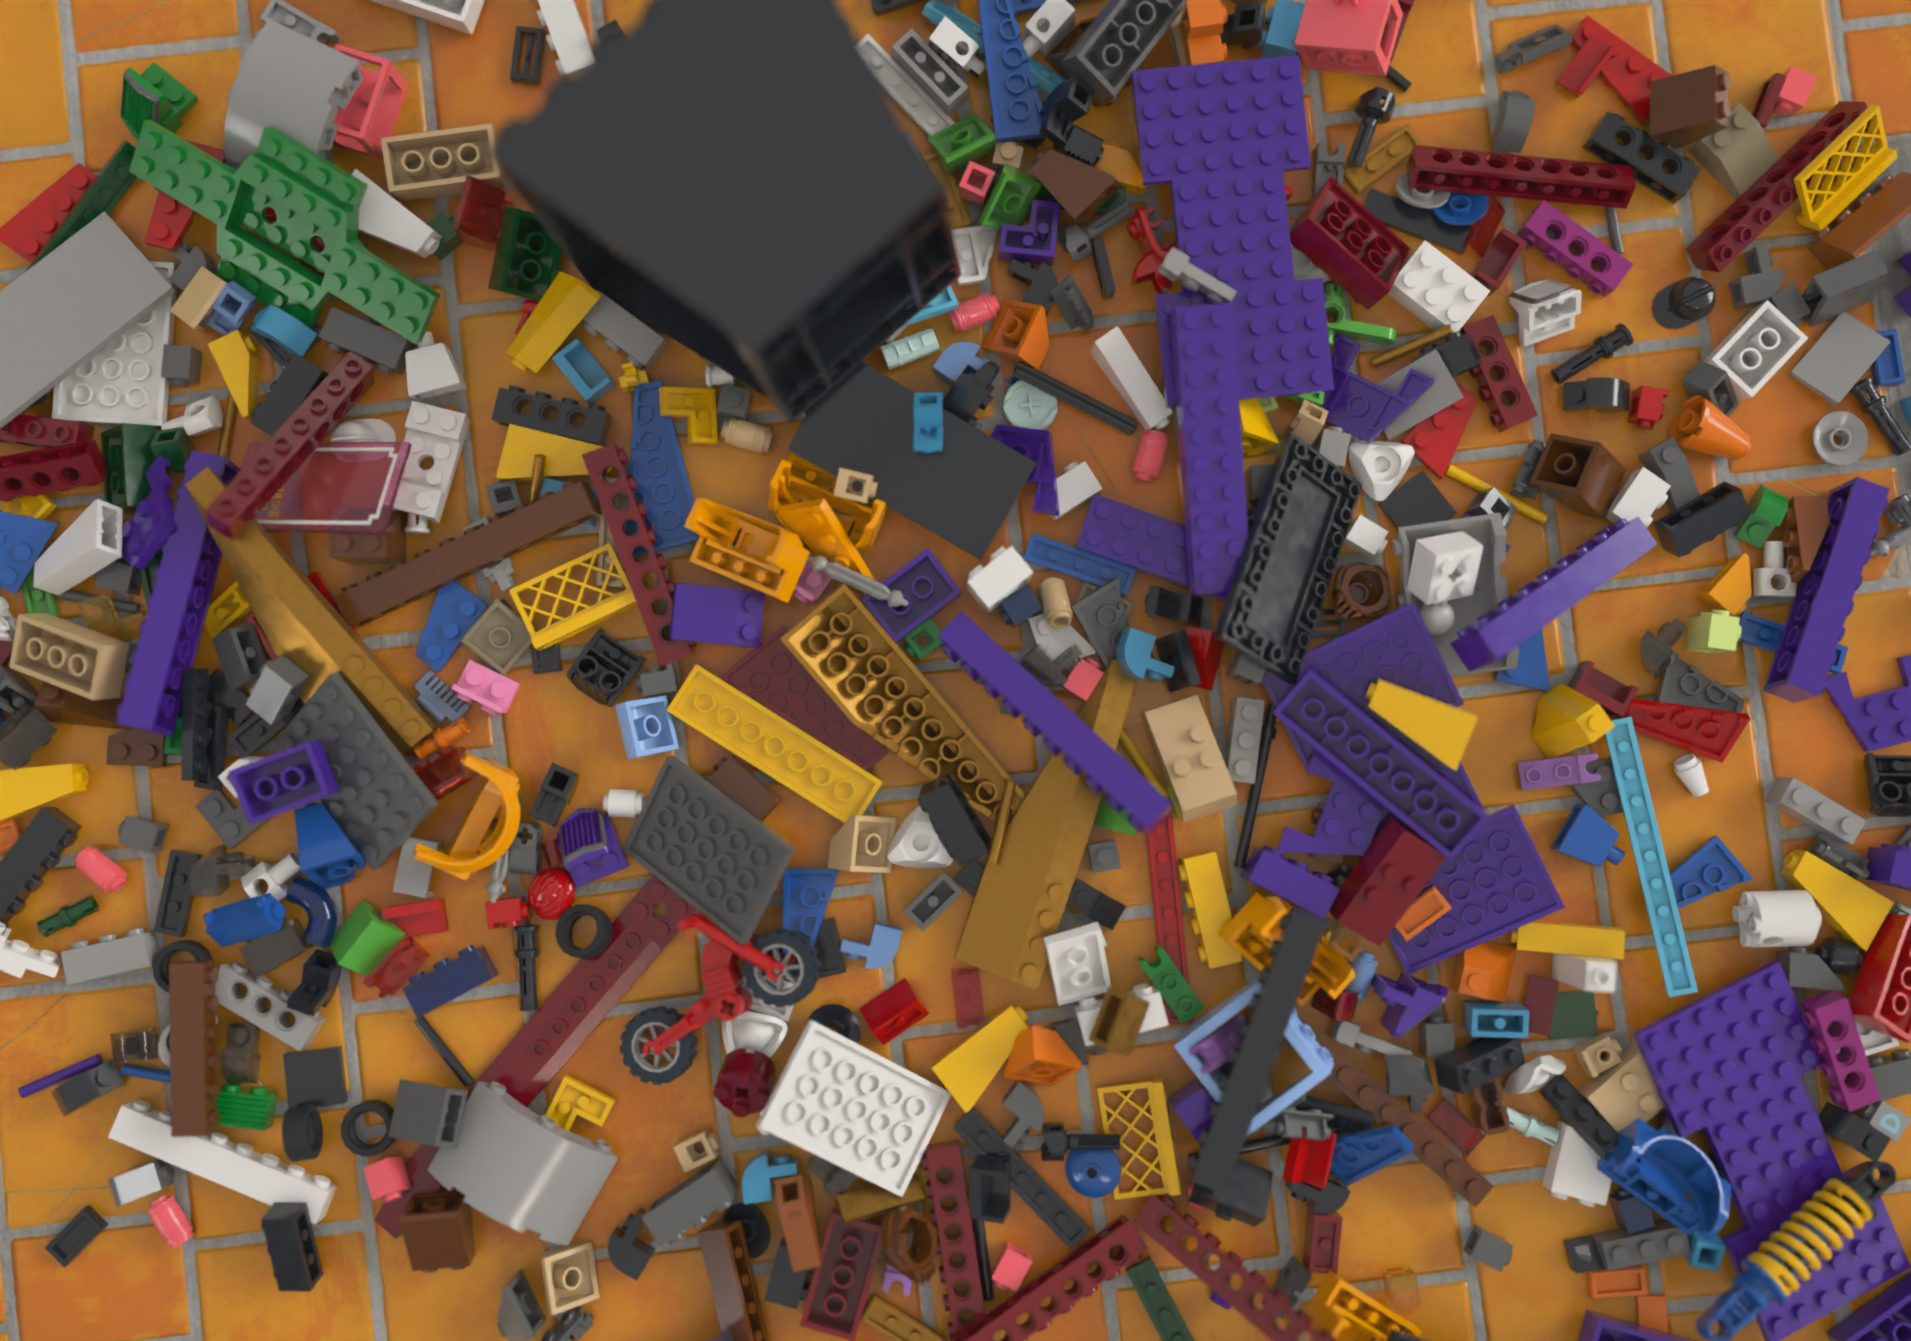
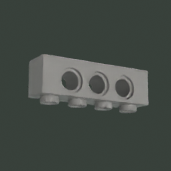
(251, 1006)

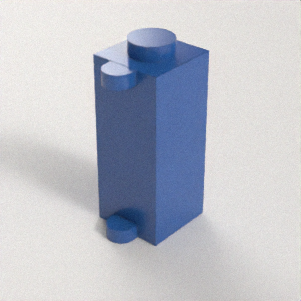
(245, 920)

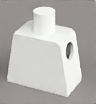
(1048, 26)
(432, 370)

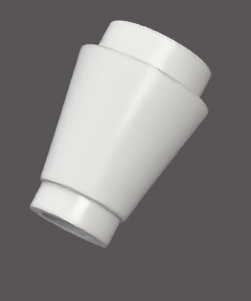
(1691, 773)

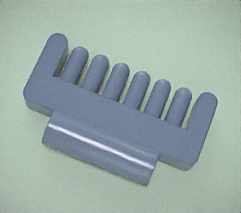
(438, 706)

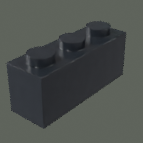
(287, 393)
(1702, 519)
(954, 819)
(1478, 1063)
(292, 1246)

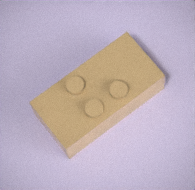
(439, 161)
(69, 656)
(1190, 758)
(1624, 1091)

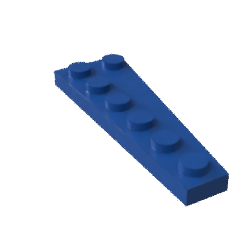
(1009, 77)

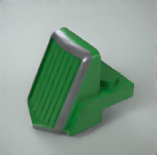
(155, 98)

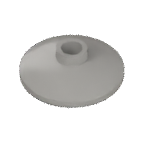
(1420, 197)
(1851, 436)

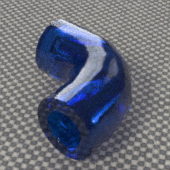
(319, 908)

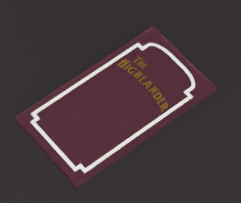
(337, 489)

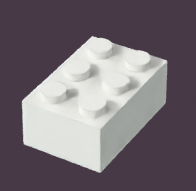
(1437, 289)
(1756, 349)
(999, 579)
(1088, 1010)

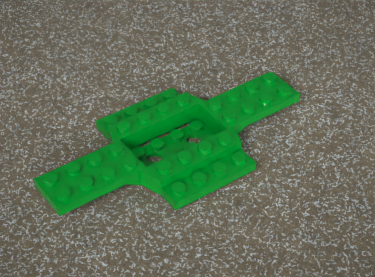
(309, 201)

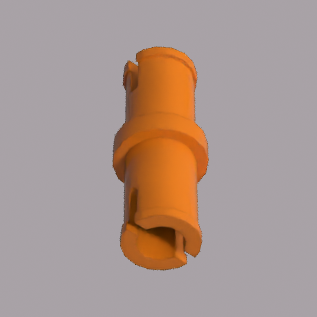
(441, 738)

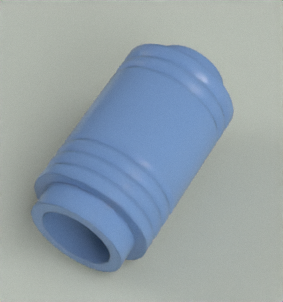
(1364, 969)

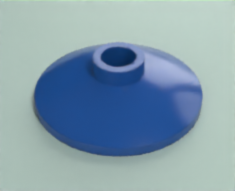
(1462, 208)
(1107, 1167)

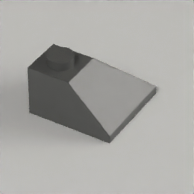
(519, 1310)

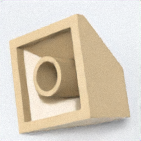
(863, 844)

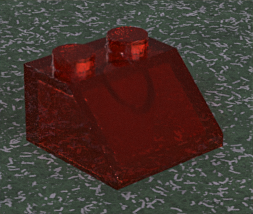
(481, 213)
(445, 773)

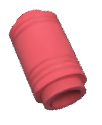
(974, 312)
(1149, 456)
(101, 870)
(170, 1220)

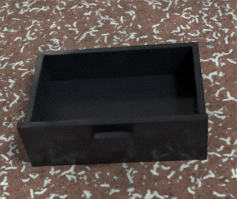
(1244, 1197)

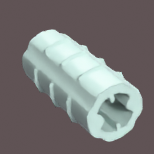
(910, 348)

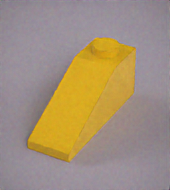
(240, 369)
(227, 611)

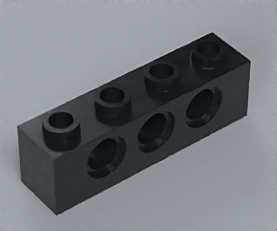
(1646, 172)
(511, 400)

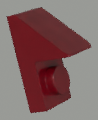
(1339, 1009)

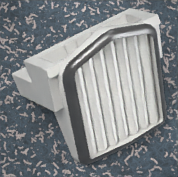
(1545, 310)

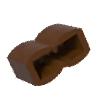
(1487, 1109)

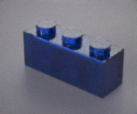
(449, 980)

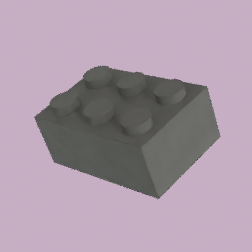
(690, 1203)

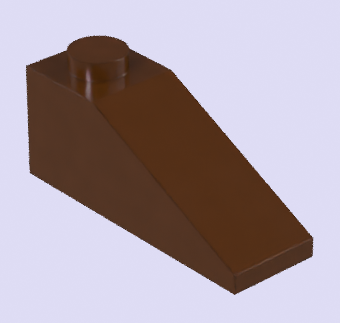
(70, 708)

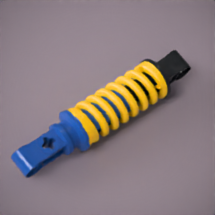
(1773, 1270)

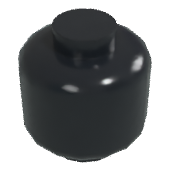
(1840, 955)

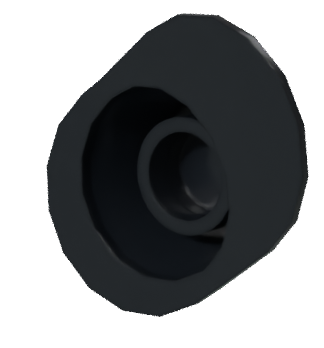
(1683, 302)

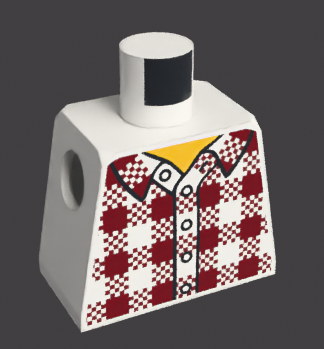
(955, 48)

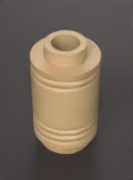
(747, 435)
(1055, 602)

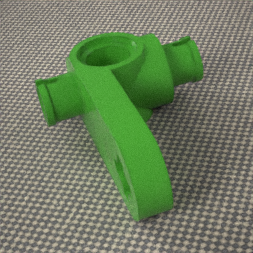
(1352, 329)

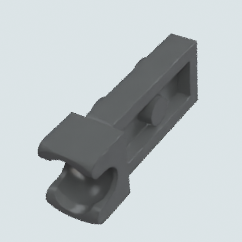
(1328, 166)

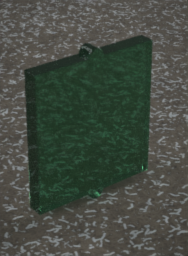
(1574, 1015)

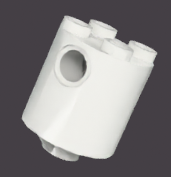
(1777, 918)

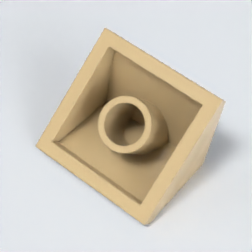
(197, 299)
(569, 1276)

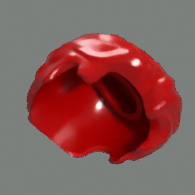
(551, 893)

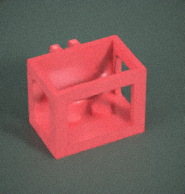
(1348, 35)
(372, 108)

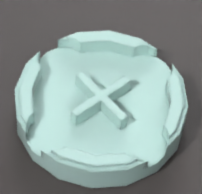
(1029, 406)

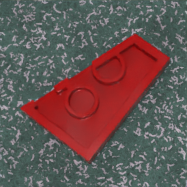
(1440, 434)

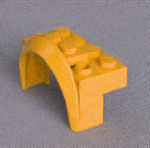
(804, 480)
(763, 557)
(494, 799)
(1262, 918)
(1352, 1313)

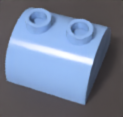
(646, 727)

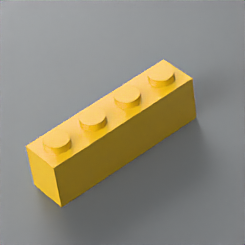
(1210, 908)

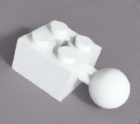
(1441, 571)

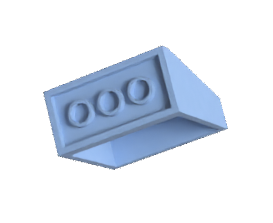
(1298, 1035)

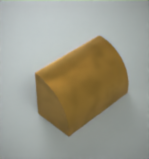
(1119, 1021)

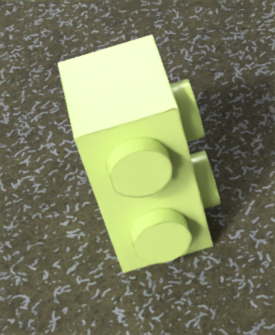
(1713, 632)

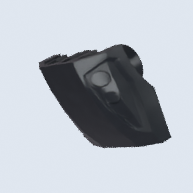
(604, 669)
(1889, 784)

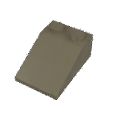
(1737, 153)

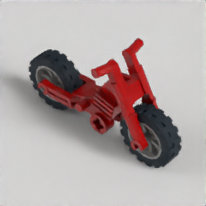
(722, 986)

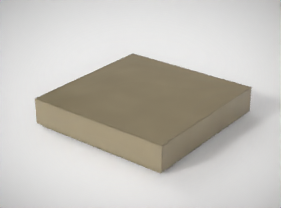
(498, 637)

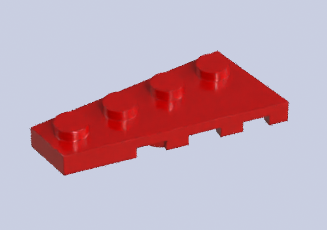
(1626, 69)
(172, 218)
(39, 220)
(1689, 727)

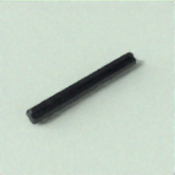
(1075, 398)

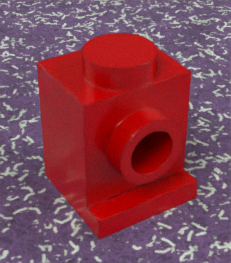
(1647, 406)
(507, 911)

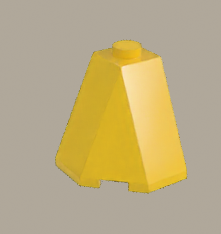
(1255, 428)
(1567, 721)

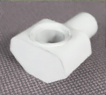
(199, 417)
(1773, 567)
(274, 876)

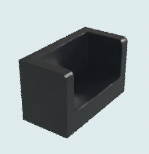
(990, 1188)

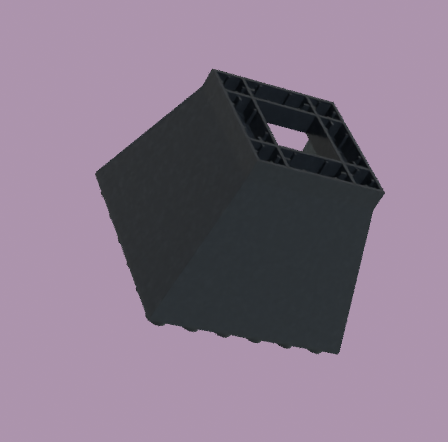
(740, 189)

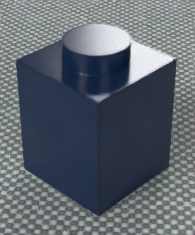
(1020, 607)
(1630, 1212)

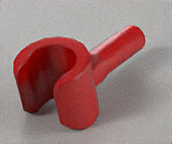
(527, 309)

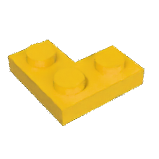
(697, 406)
(579, 1099)

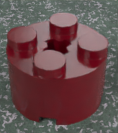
(745, 1082)

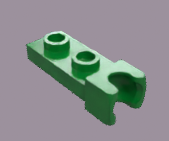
(1172, 985)

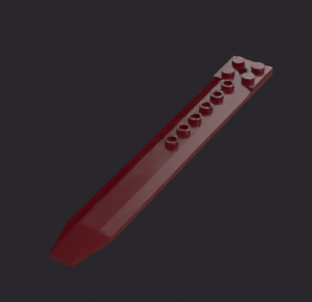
(564, 1019)

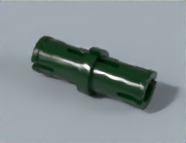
(68, 916)

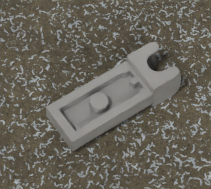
(298, 21)
(1194, 279)
(1349, 1034)

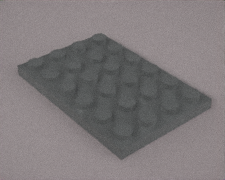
(379, 792)
(708, 849)

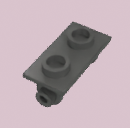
(1072, 304)
(1521, 485)
(1840, 856)
(1313, 1121)
(1292, 1278)
(572, 1322)

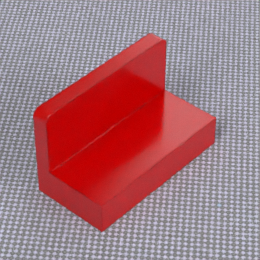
(1586, 65)
(418, 917)
(893, 1011)
(1309, 1160)

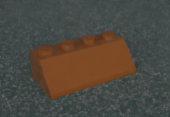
(1866, 223)

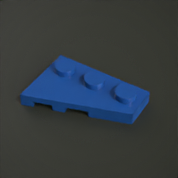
(449, 620)
(1531, 666)
(1706, 871)
(806, 900)
(1367, 1152)

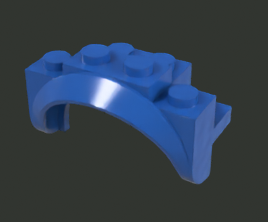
(1660, 1172)

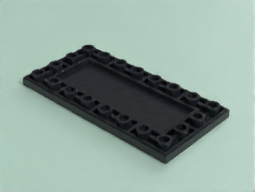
(953, 492)
(1288, 559)

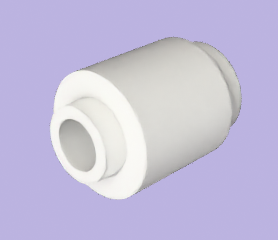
(623, 803)

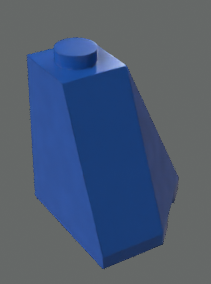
(324, 847)

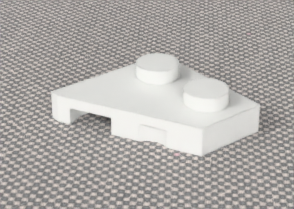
(974, 252)
(1057, 640)

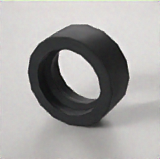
(568, 920)
(162, 959)
(302, 1133)
(350, 1137)

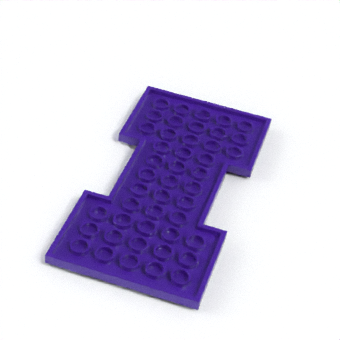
(1223, 147)
(1498, 874)
(1737, 1074)

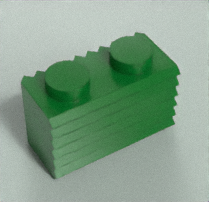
(246, 1107)

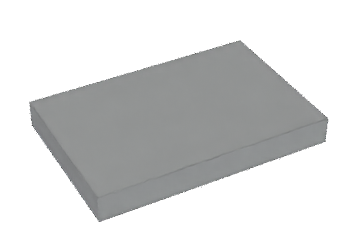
(1839, 358)
(1436, 398)

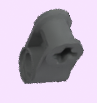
(526, 854)

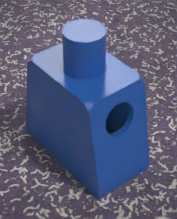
(1588, 838)

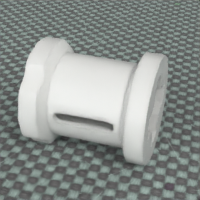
(716, 376)
(421, 528)

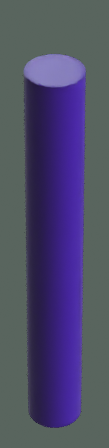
(60, 1075)

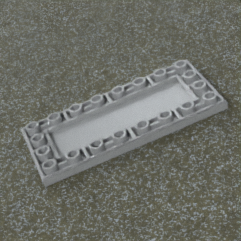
(71, 310)

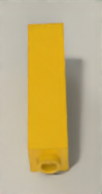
(552, 321)
(562, 455)
(1427, 721)
(38, 787)
(1843, 902)
(1571, 939)
(979, 1056)

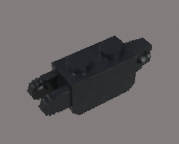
(971, 393)

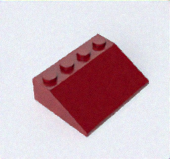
(1349, 244)

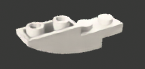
(18, 956)

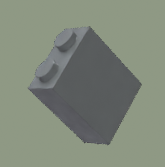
(1844, 287)
(428, 1113)

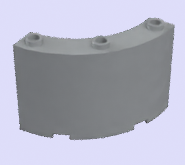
(288, 86)
(1492, 587)
(523, 1166)

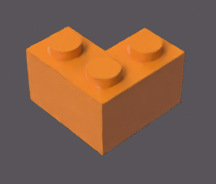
(1201, 31)

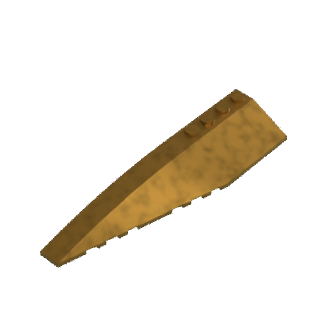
(308, 627)
(893, 699)
(1041, 853)

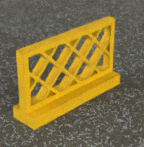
(1852, 176)
(579, 620)
(1163, 1133)

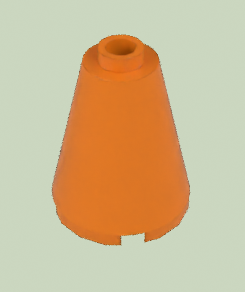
(1708, 430)

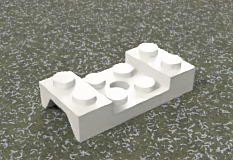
(437, 435)

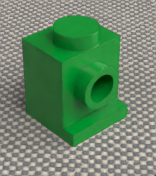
(927, 629)

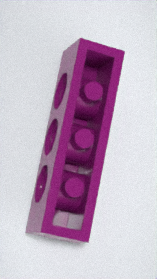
(1589, 249)
(1860, 1085)

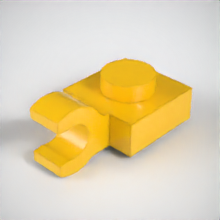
(633, 377)

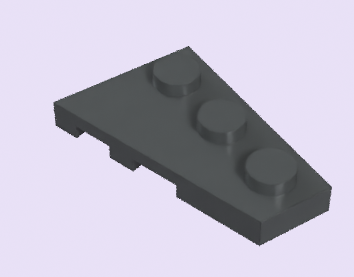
(1102, 619)
(1687, 686)

